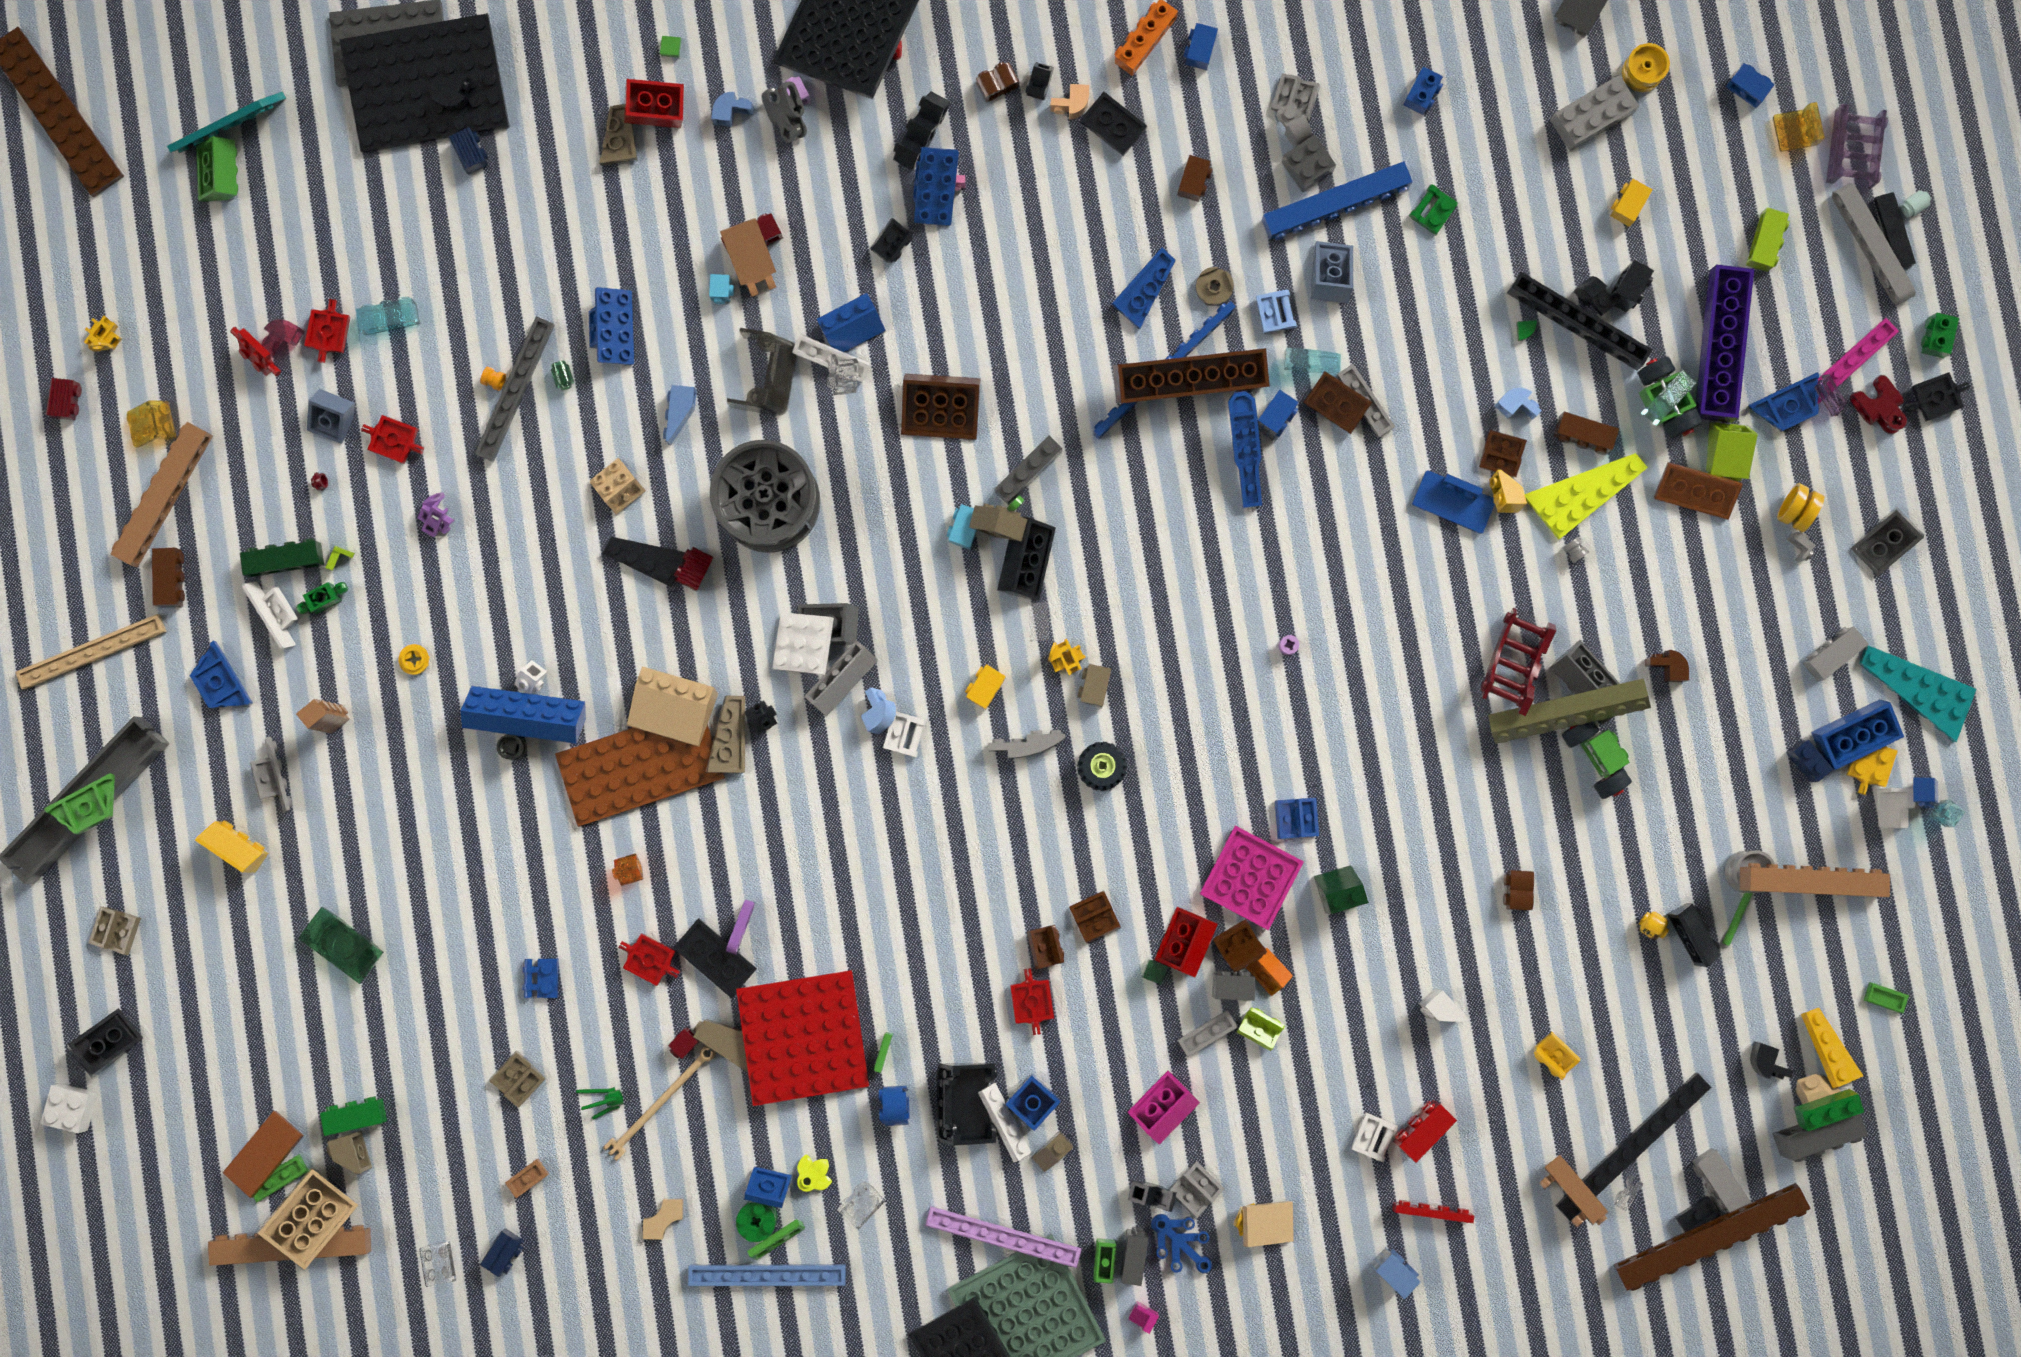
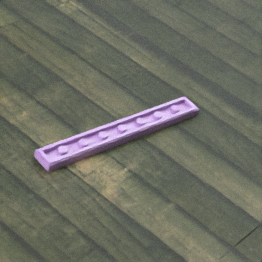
(1003, 1237)

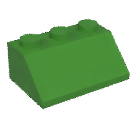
(216, 169)

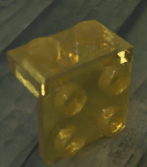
(150, 422)

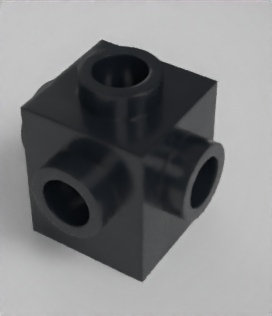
(761, 717)

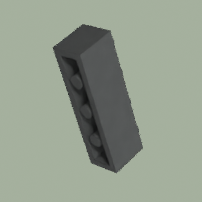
(1028, 470)

